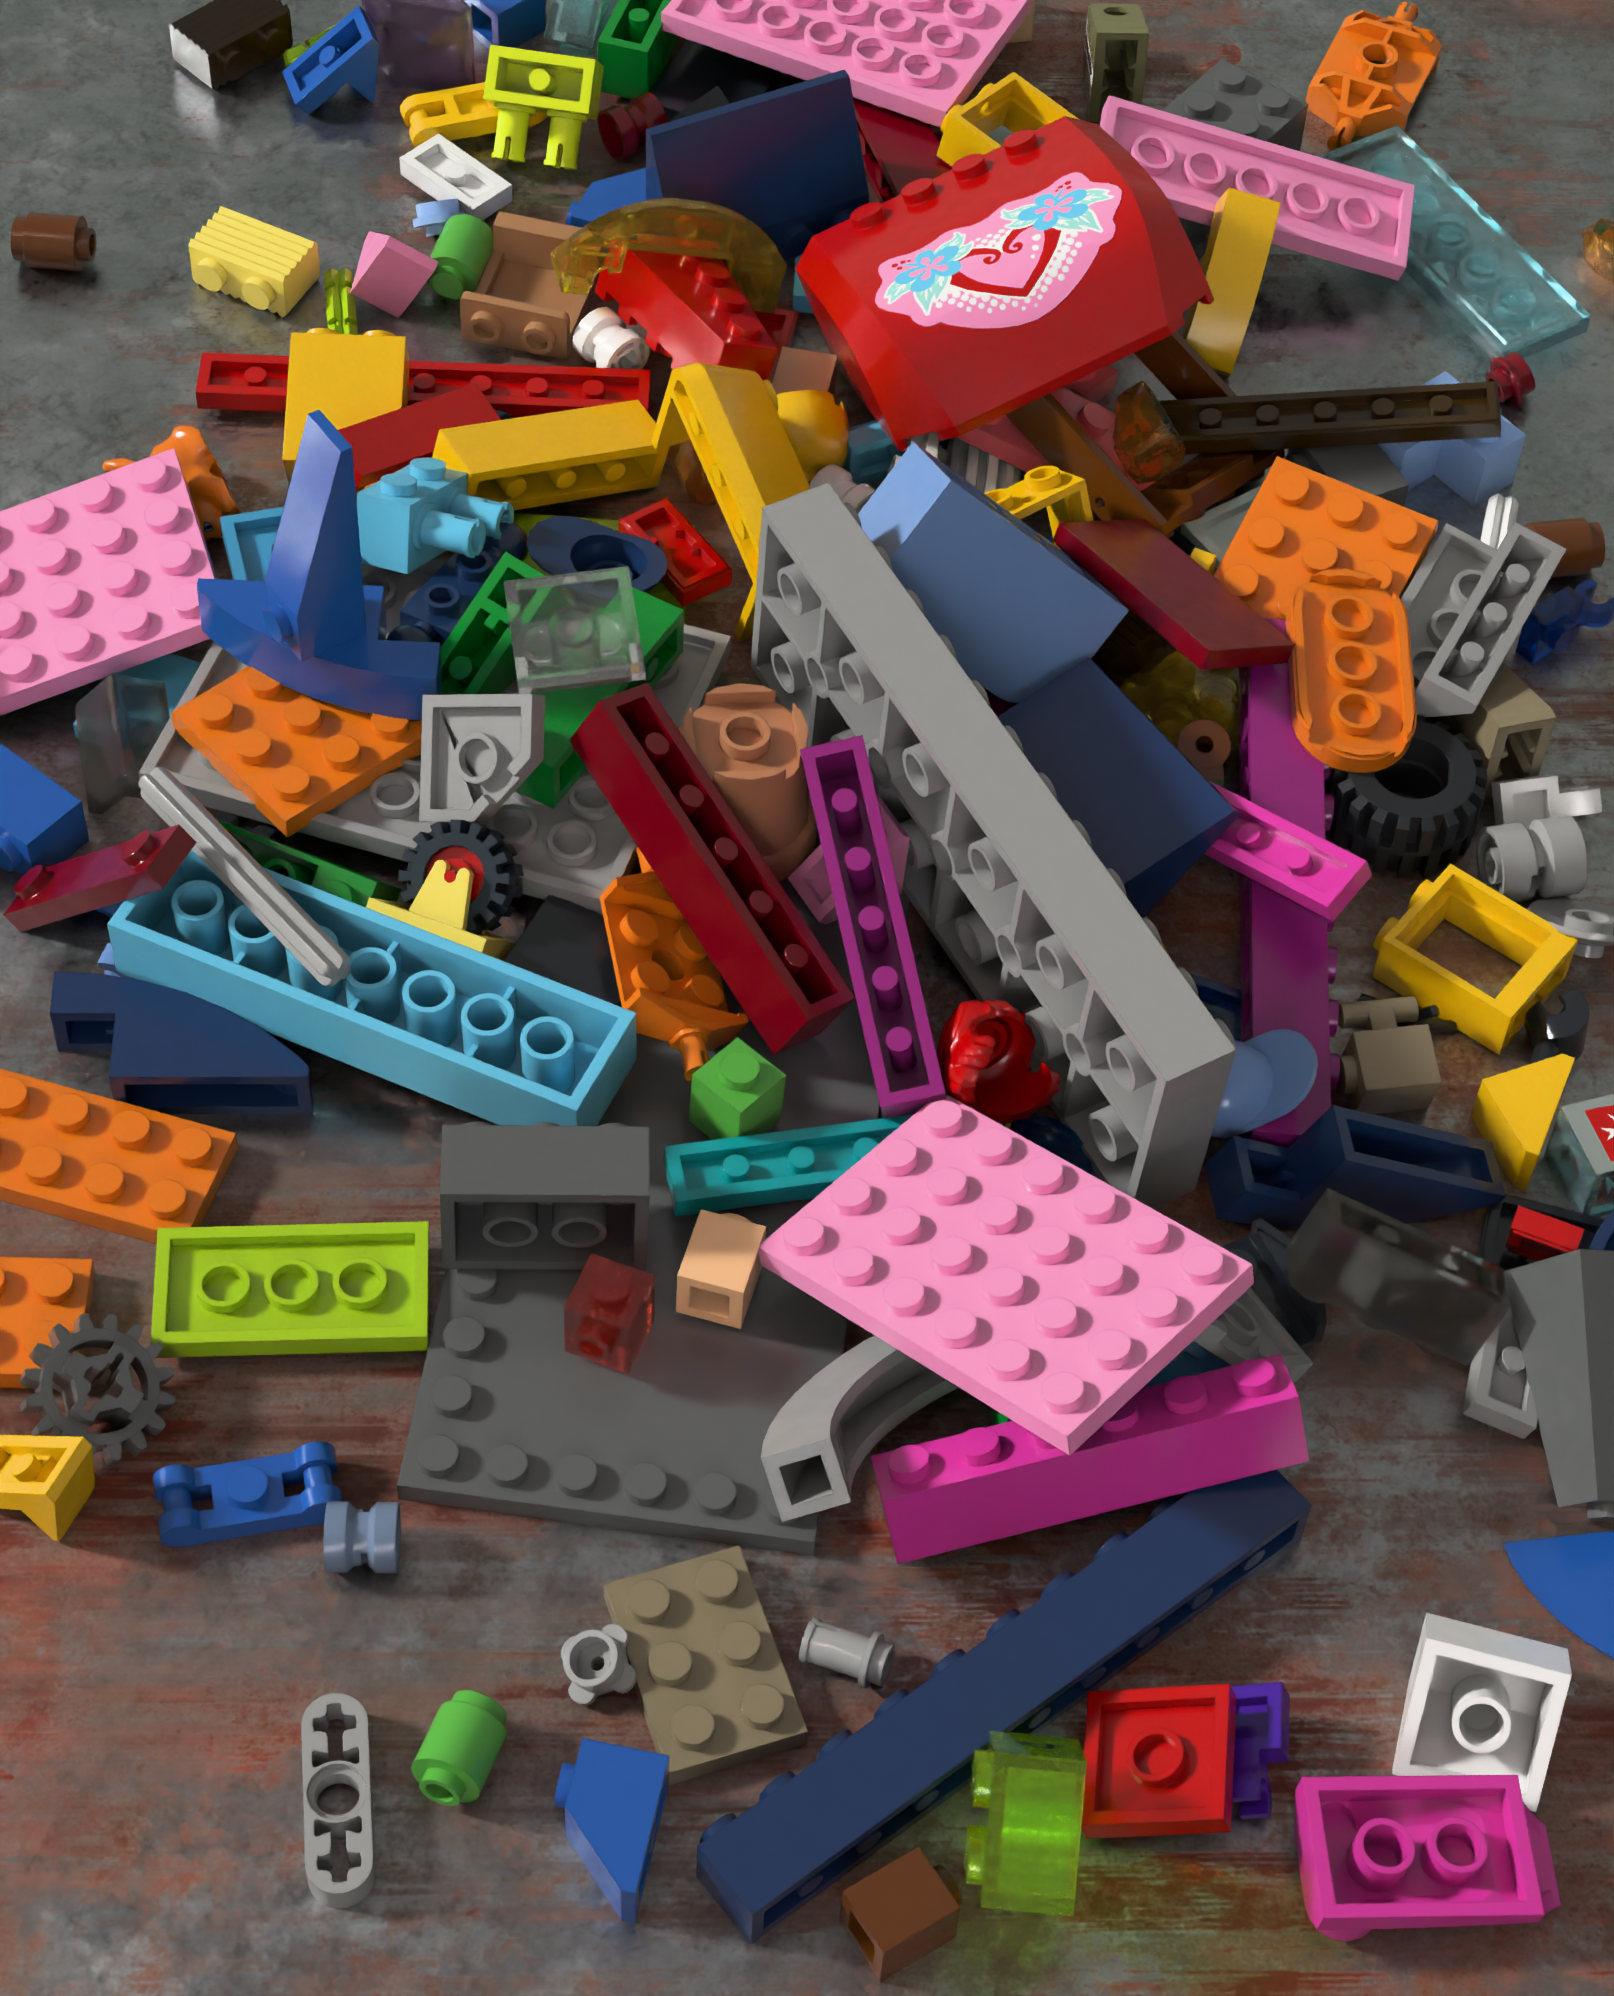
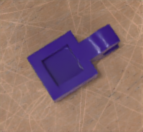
(1259, 1740)

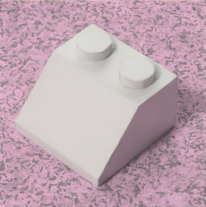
(1482, 1705)

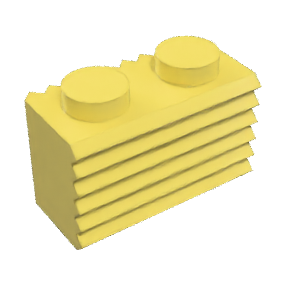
(253, 261)

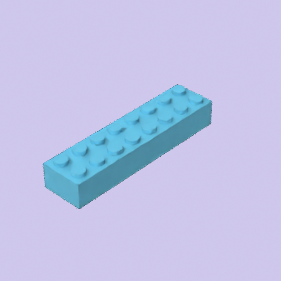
(406, 1012)

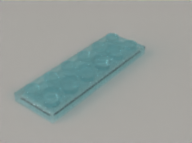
(1467, 257)

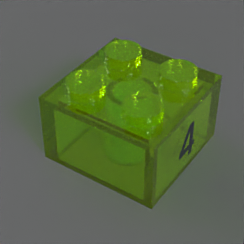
(1029, 1824)

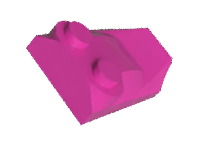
(1420, 1853)

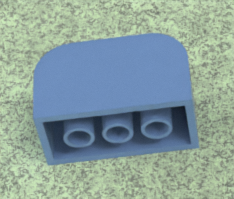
(987, 579)

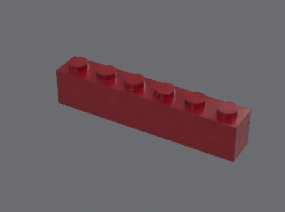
(711, 868)

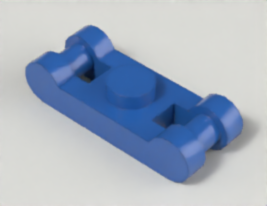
(246, 1496)

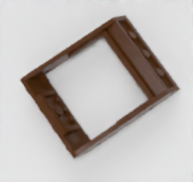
(1173, 498)

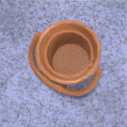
(757, 765)

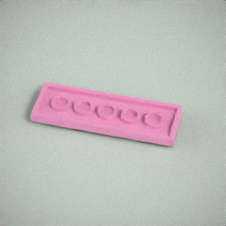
(1324, 204)

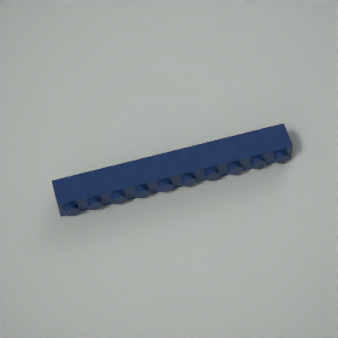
(1015, 1681)

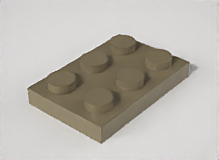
(706, 1664)

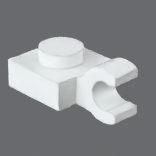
(1540, 797)

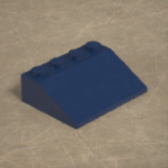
(775, 158)
(1121, 780)

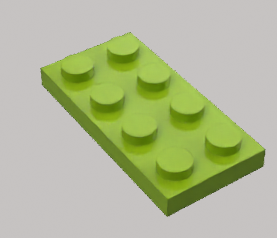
(291, 1289)

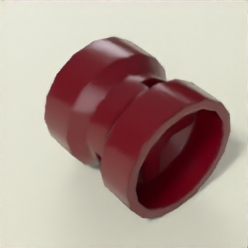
(625, 128)

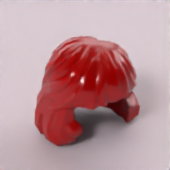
(987, 1062)

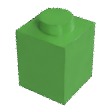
(736, 1093)

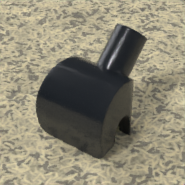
(1560, 1032)

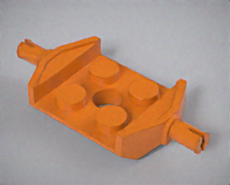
(1369, 96)
(665, 970)

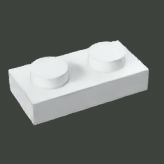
(453, 174)

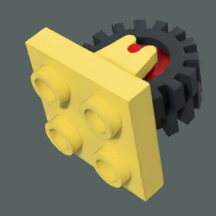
(458, 886)

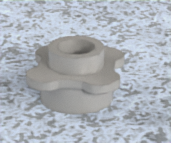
(579, 1657)

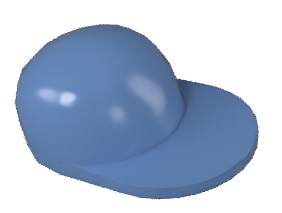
(1265, 1081)

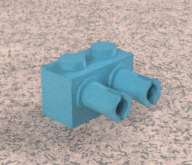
(423, 514)

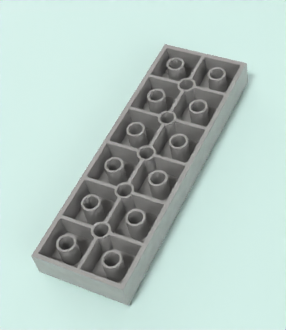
(993, 851)

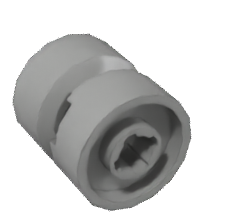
(1542, 858)

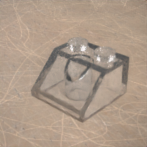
(573, 630)

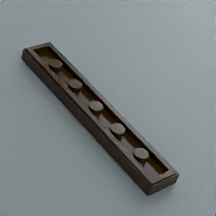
(1337, 417)

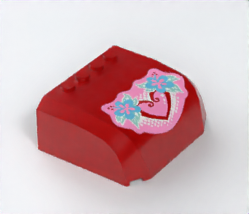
(1000, 280)

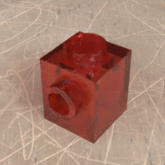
(609, 1313)

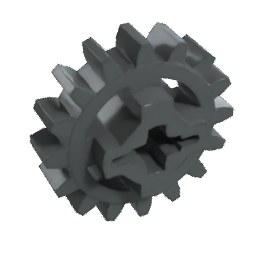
(75, 1374)

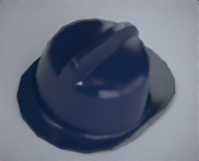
(581, 545)

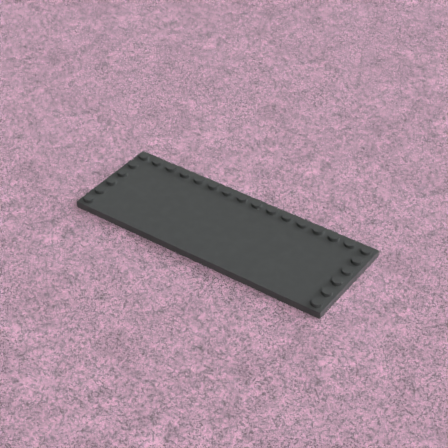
(680, 1437)

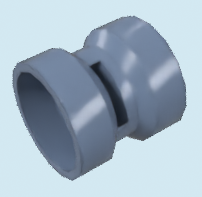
(362, 1537)

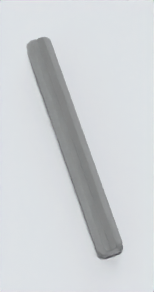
(246, 878)

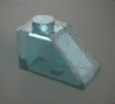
(577, 25)

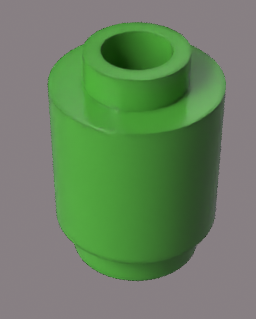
(460, 1748)

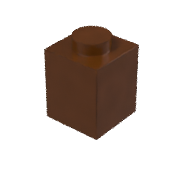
(901, 1912)

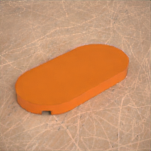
(1350, 671)

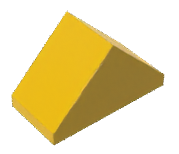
(1517, 1112)

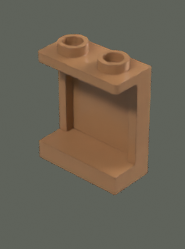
(519, 293)

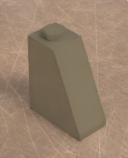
(1507, 729)

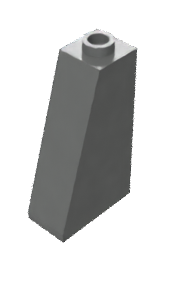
(1567, 1347)

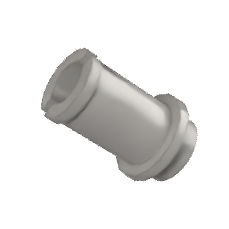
(847, 1652)

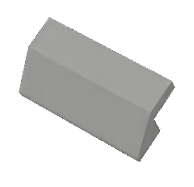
(1469, 610)

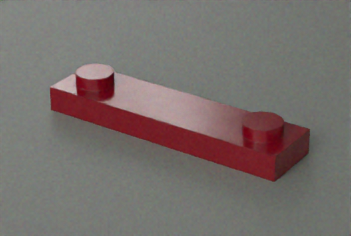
(98, 878)

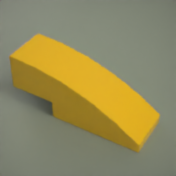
(1234, 270)

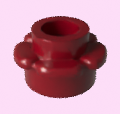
(1513, 377)

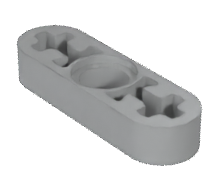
(316, 1822)

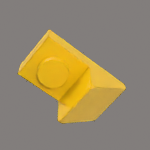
(46, 1479)

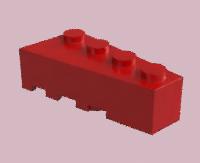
(689, 310)

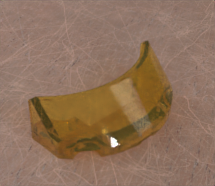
(674, 228)

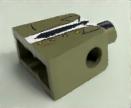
(1116, 47)

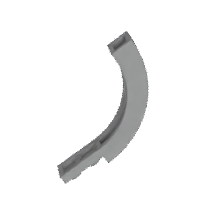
(838, 1420)

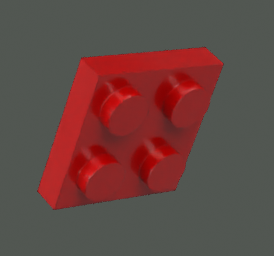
(1159, 1761)

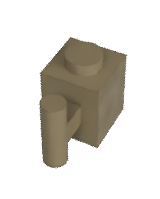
(1387, 1064)

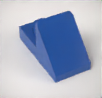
(339, 57)

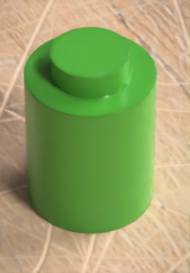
(461, 255)

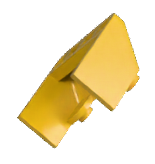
(741, 448)

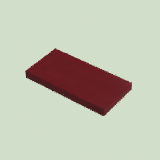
(1173, 593)

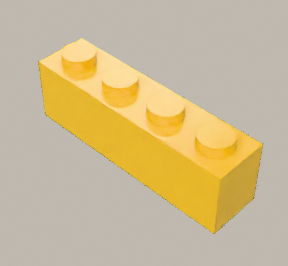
(556, 455)

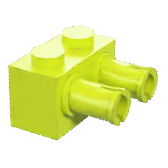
(536, 81)

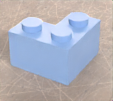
(1467, 466)

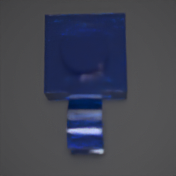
(1557, 620)

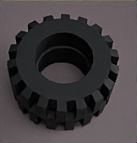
(1411, 832)

